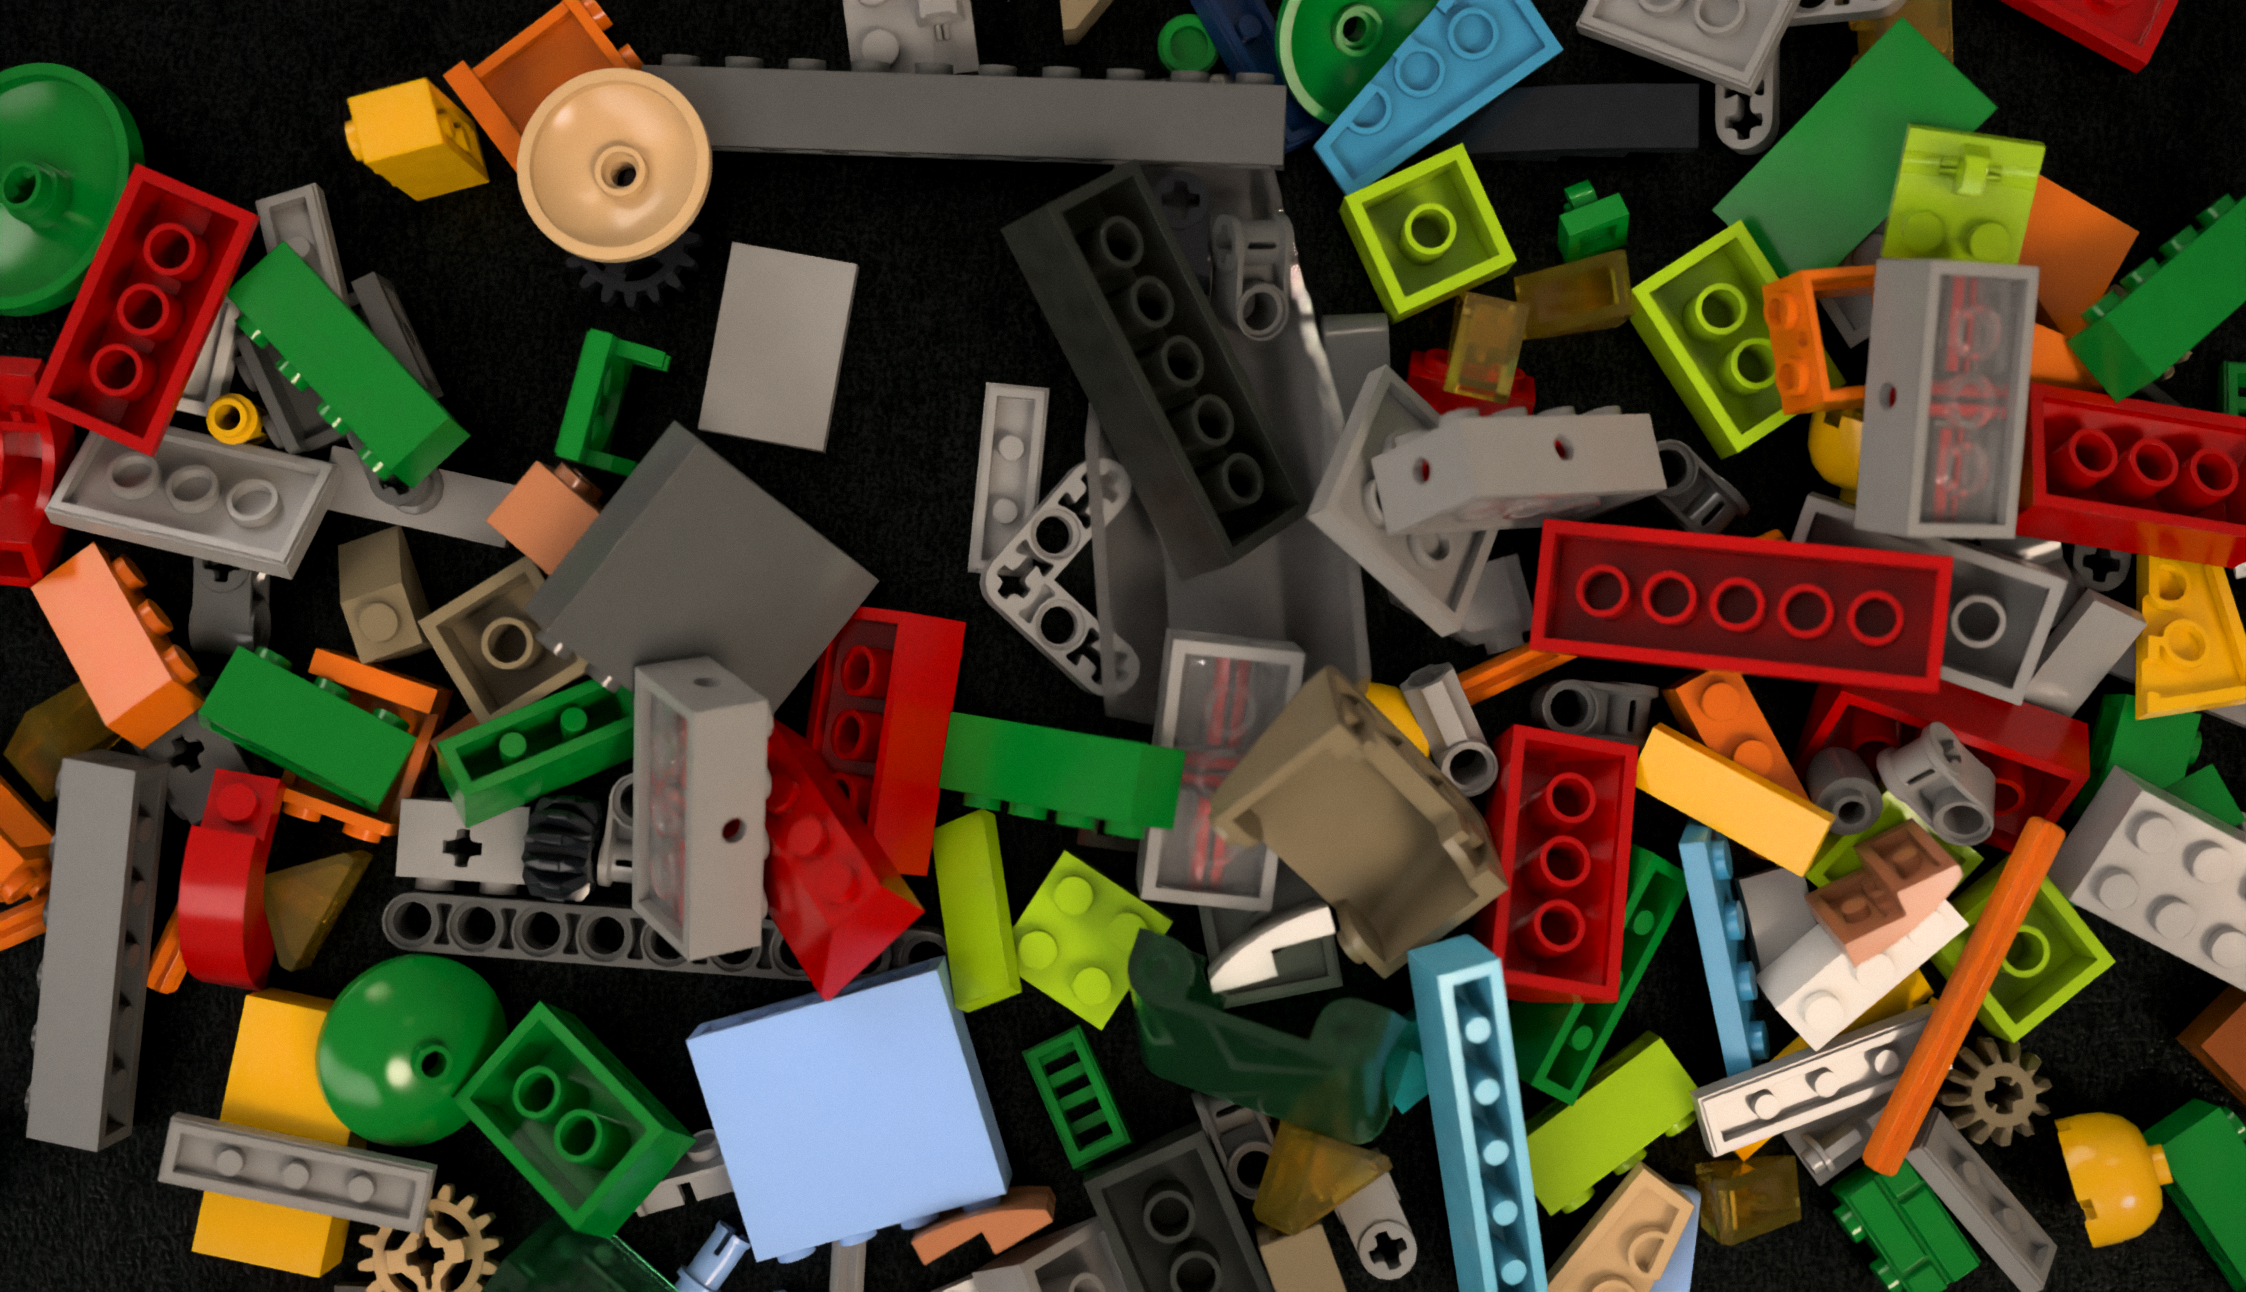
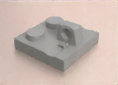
(913, 33)

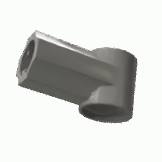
(1450, 726)

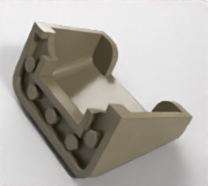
(1361, 822)

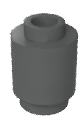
(1844, 787)

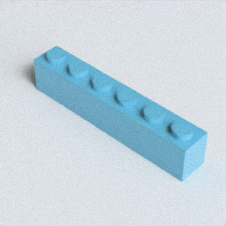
(1477, 1116)

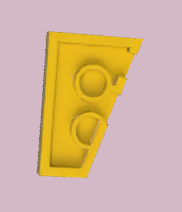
(2193, 641)

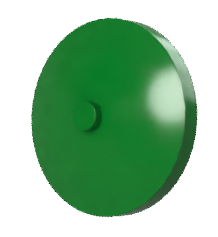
(61, 178)

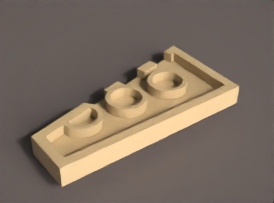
(1626, 1238)

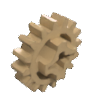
(456, 1246)

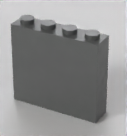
(698, 567)

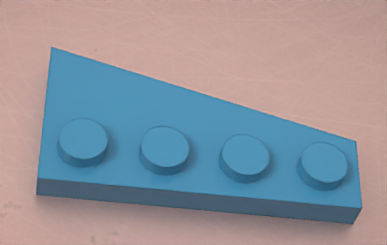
(1432, 82)
(1721, 940)

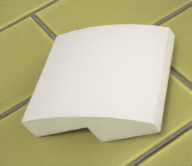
(1250, 955)

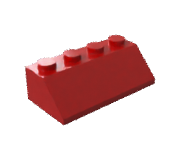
(145, 310)
(2133, 476)
(885, 720)
(2032, 751)
(1565, 851)
(825, 870)

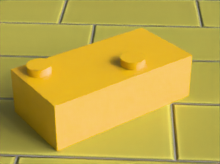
(278, 1091)

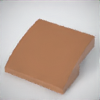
(1890, 896)
(1003, 1224)

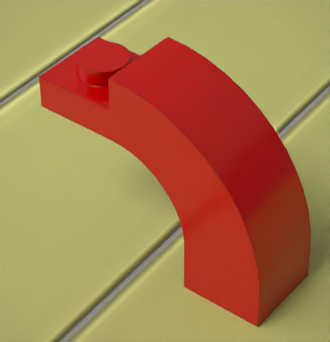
(33, 461)
(222, 882)

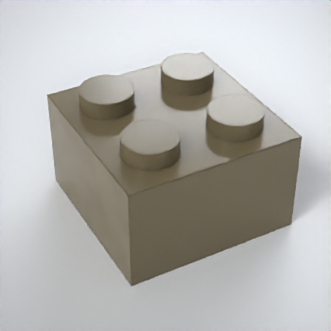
(493, 647)

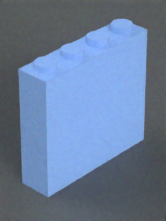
(851, 1111)

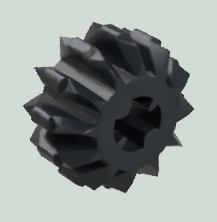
(563, 847)

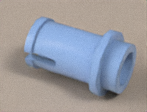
(713, 1260)

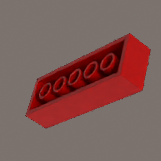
(1742, 605)

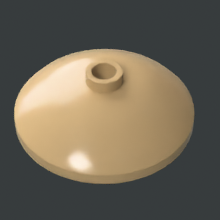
(592, 134)

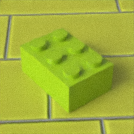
(1713, 341)

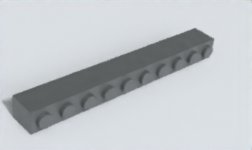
(985, 113)

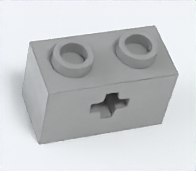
(430, 847)

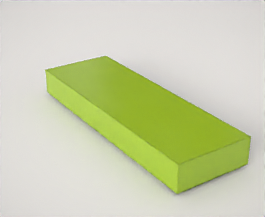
(975, 911)

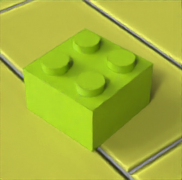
(1426, 234)
(1080, 937)
(2044, 966)

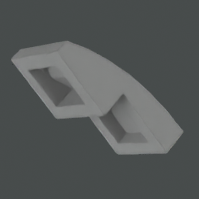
(1773, 913)

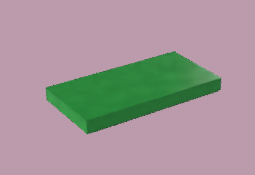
(1840, 161)

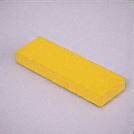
(1732, 799)

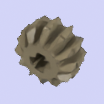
(2008, 1106)

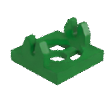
(598, 399)

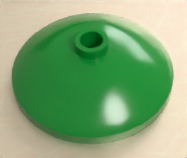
(1322, 64)
(382, 1032)

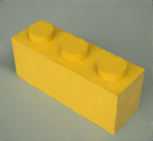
(416, 140)

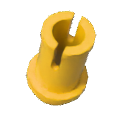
(223, 429)

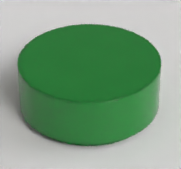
(1186, 46)

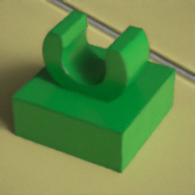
(1591, 224)

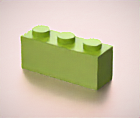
(1613, 1119)

